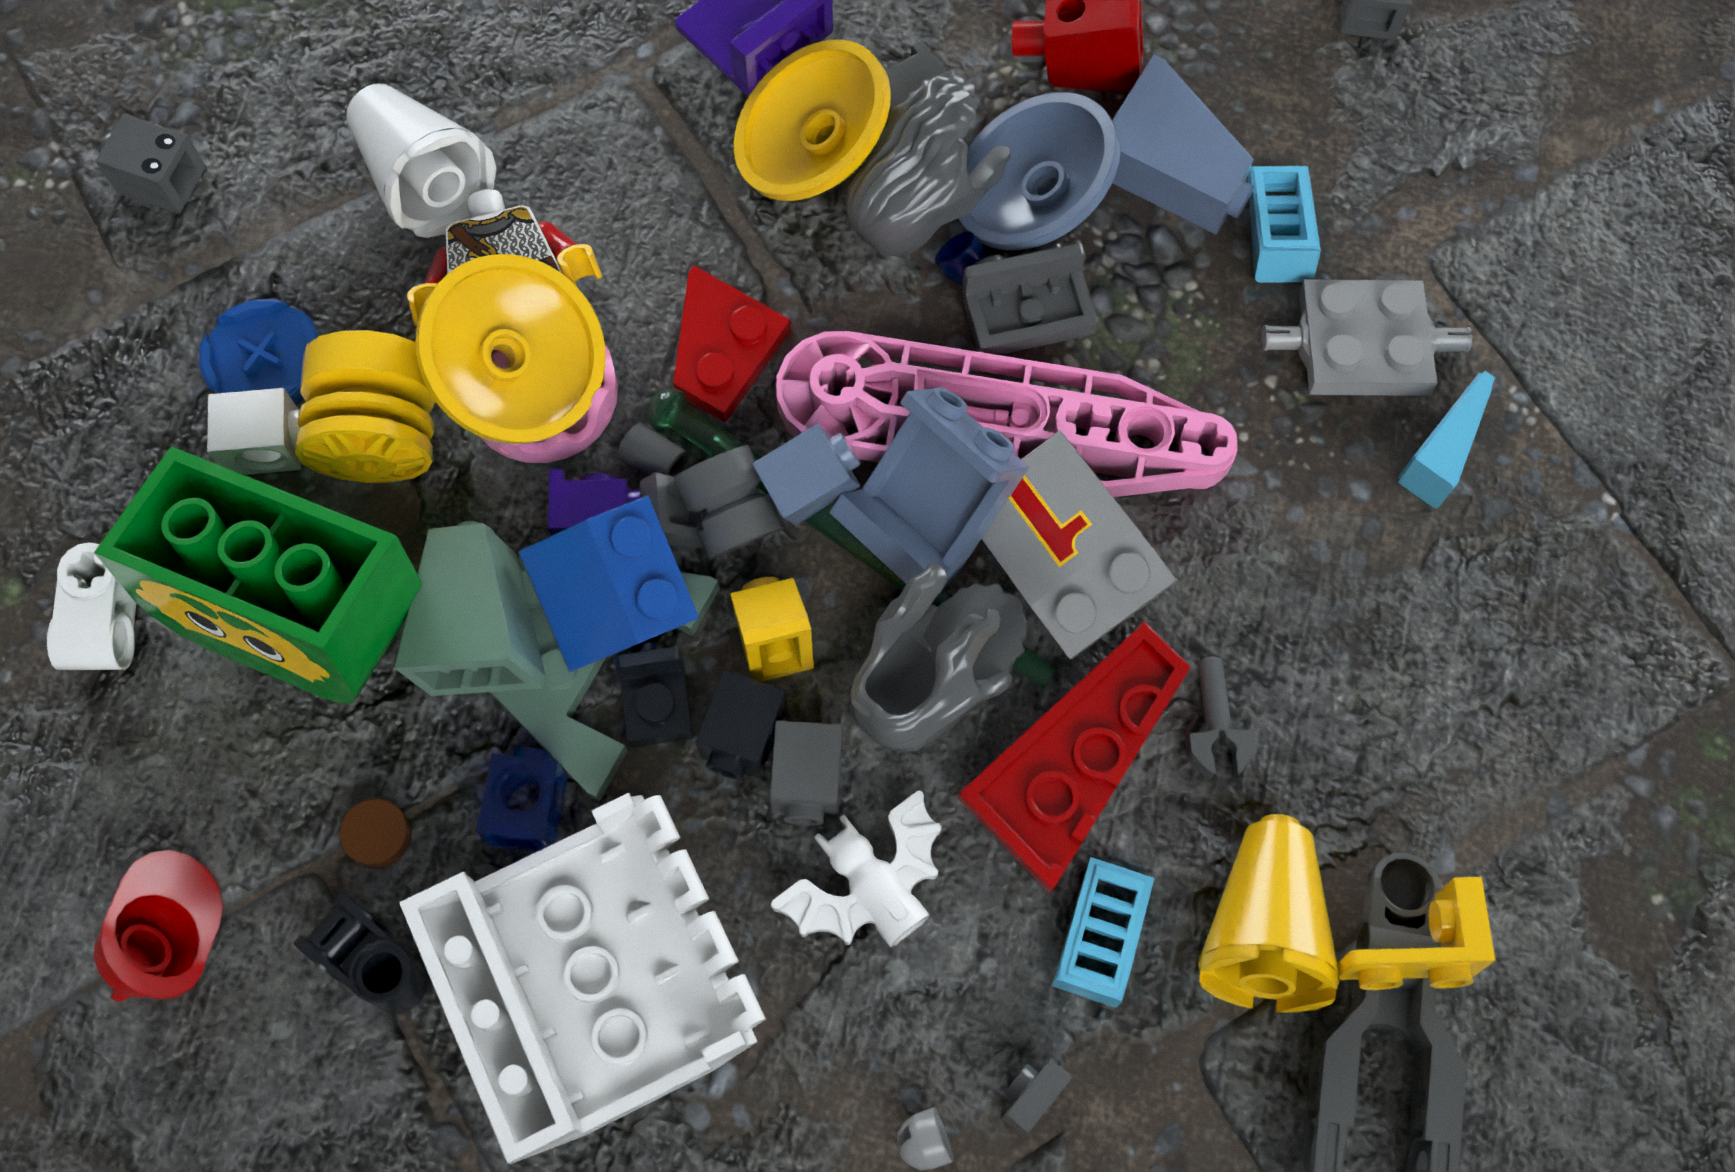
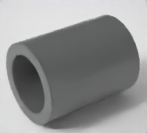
(651, 452)

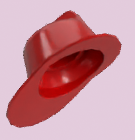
(158, 927)

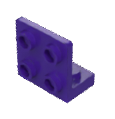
(753, 35)

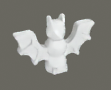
(877, 889)

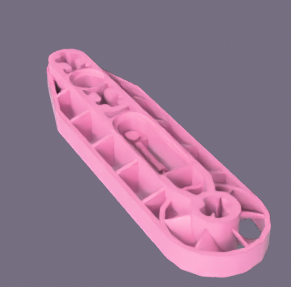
(1037, 412)

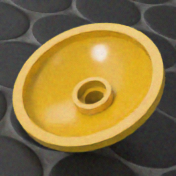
(812, 120)
(536, 322)

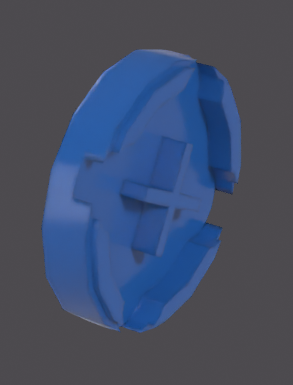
(257, 348)

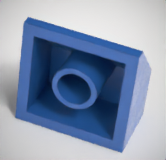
(608, 583)

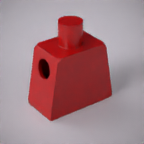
(1086, 43)

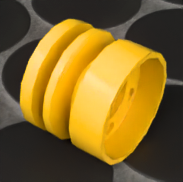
(364, 408)

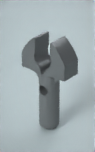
(1217, 724)

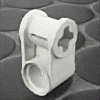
(90, 615)

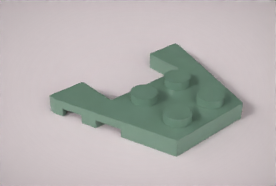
(548, 711)

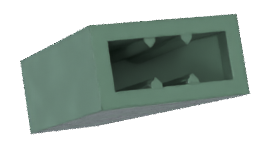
(470, 617)

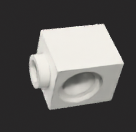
(253, 431)

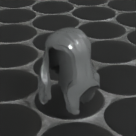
(920, 169)
(935, 660)

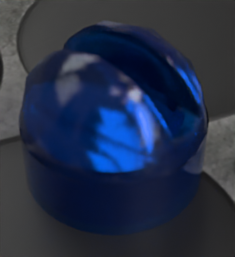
(959, 254)

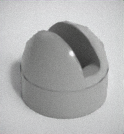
(924, 1141)

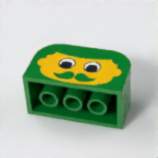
(262, 575)

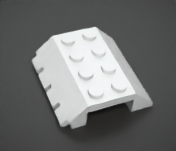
(584, 978)

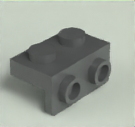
(1028, 299)

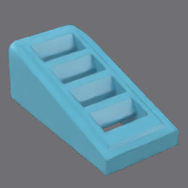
(1283, 257)
(1441, 458)
(1087, 982)

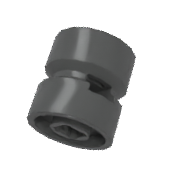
(728, 502)

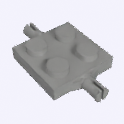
(1366, 338)

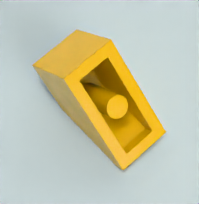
(773, 628)

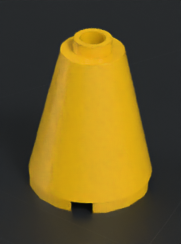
(1272, 924)

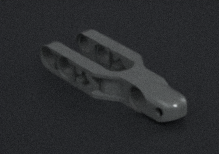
(1393, 918)

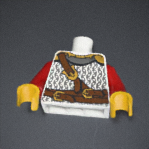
(503, 231)

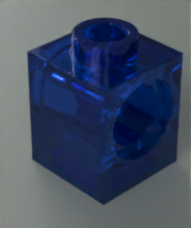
(529, 828)

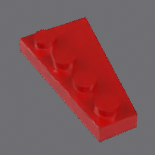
(1070, 761)

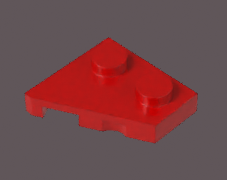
(723, 343)

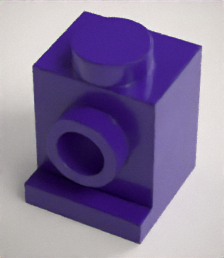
(584, 498)

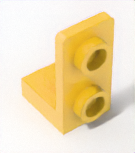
(1456, 921)

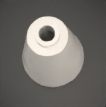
(418, 159)

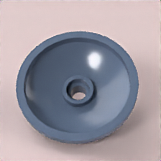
(1056, 172)

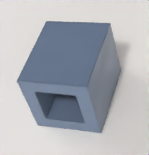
(808, 473)

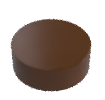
(375, 833)

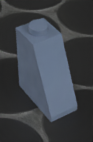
(1179, 151)

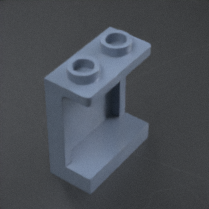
(932, 488)

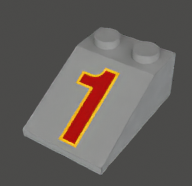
(1073, 549)

